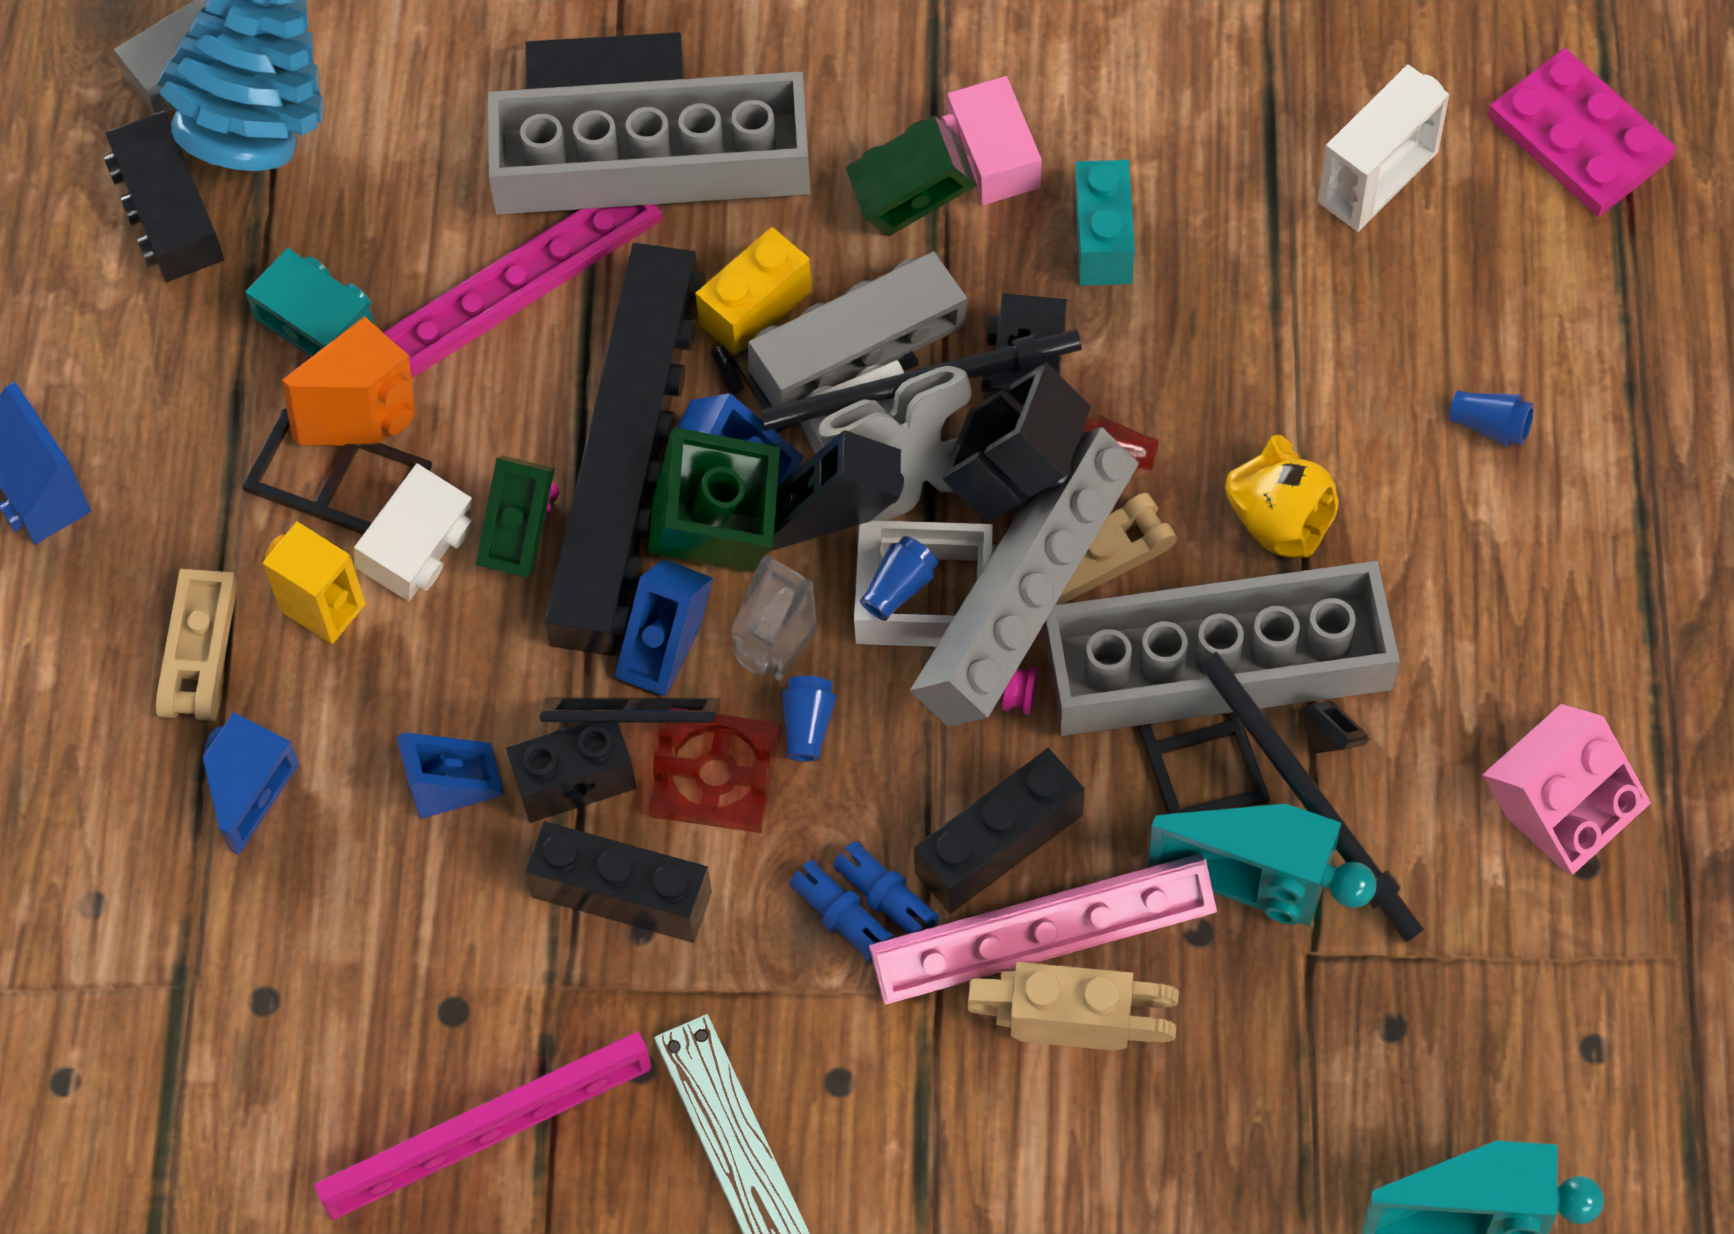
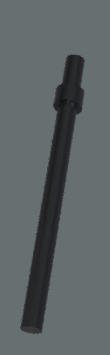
(1023, 354)
(1308, 792)

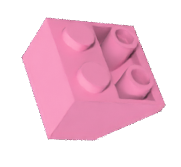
(1568, 786)

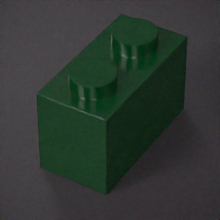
(911, 175)

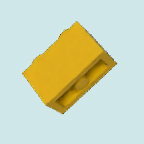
(754, 291)
(313, 582)

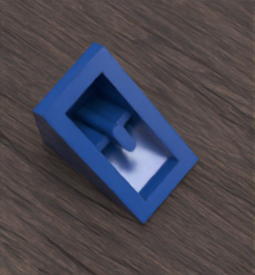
(448, 772)

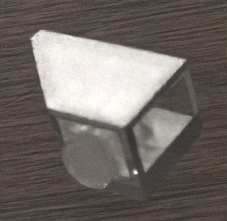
(774, 619)

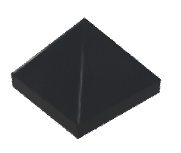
(1332, 728)

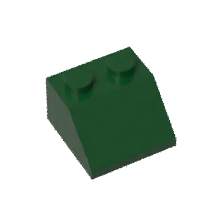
(715, 500)

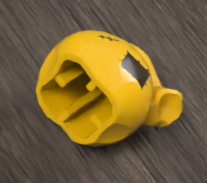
(1283, 499)

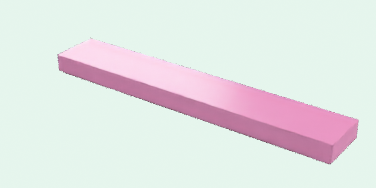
(1043, 928)

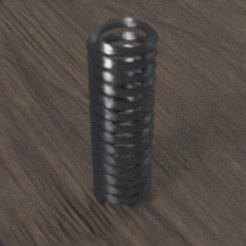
(725, 369)

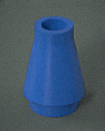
(1493, 415)
(901, 574)
(807, 713)

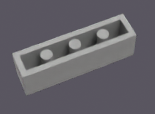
(861, 329)

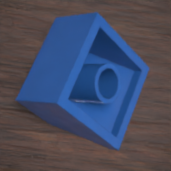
(34, 472)

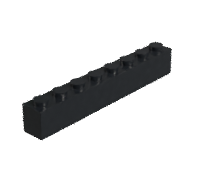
(623, 450)

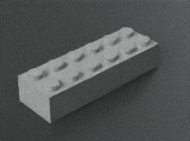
(648, 143)
(1278, 634)

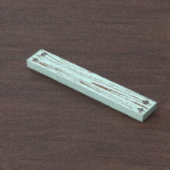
(728, 1130)

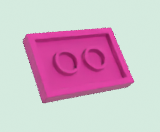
(1581, 132)

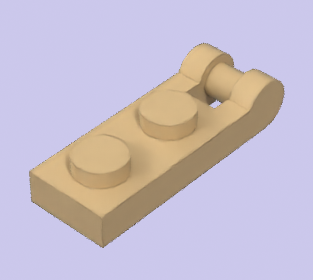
(1114, 552)
(196, 643)

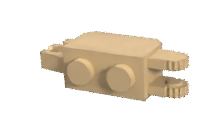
(1073, 1006)

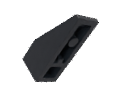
(837, 489)

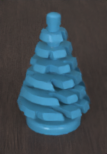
(244, 83)

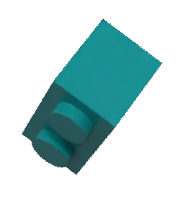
(1104, 222)
(305, 303)

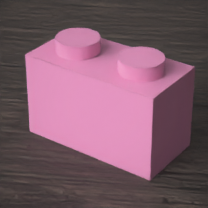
(994, 140)

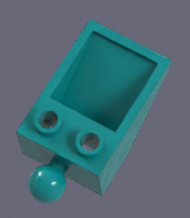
(1265, 858)
(1485, 1191)

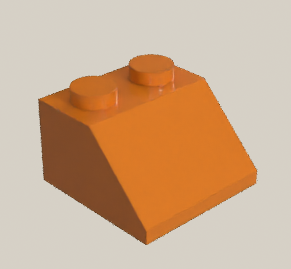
(351, 390)

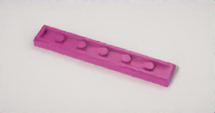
(517, 281)
(483, 1126)

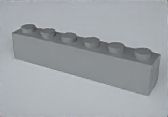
(1022, 584)

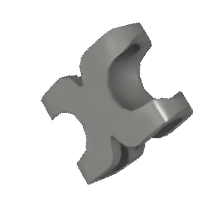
(912, 426)

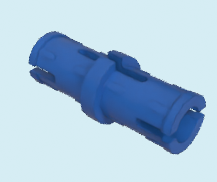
(885, 890)
(839, 908)

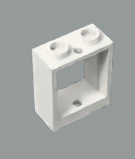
(1383, 147)
(946, 542)

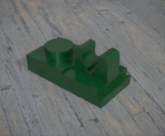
(514, 516)

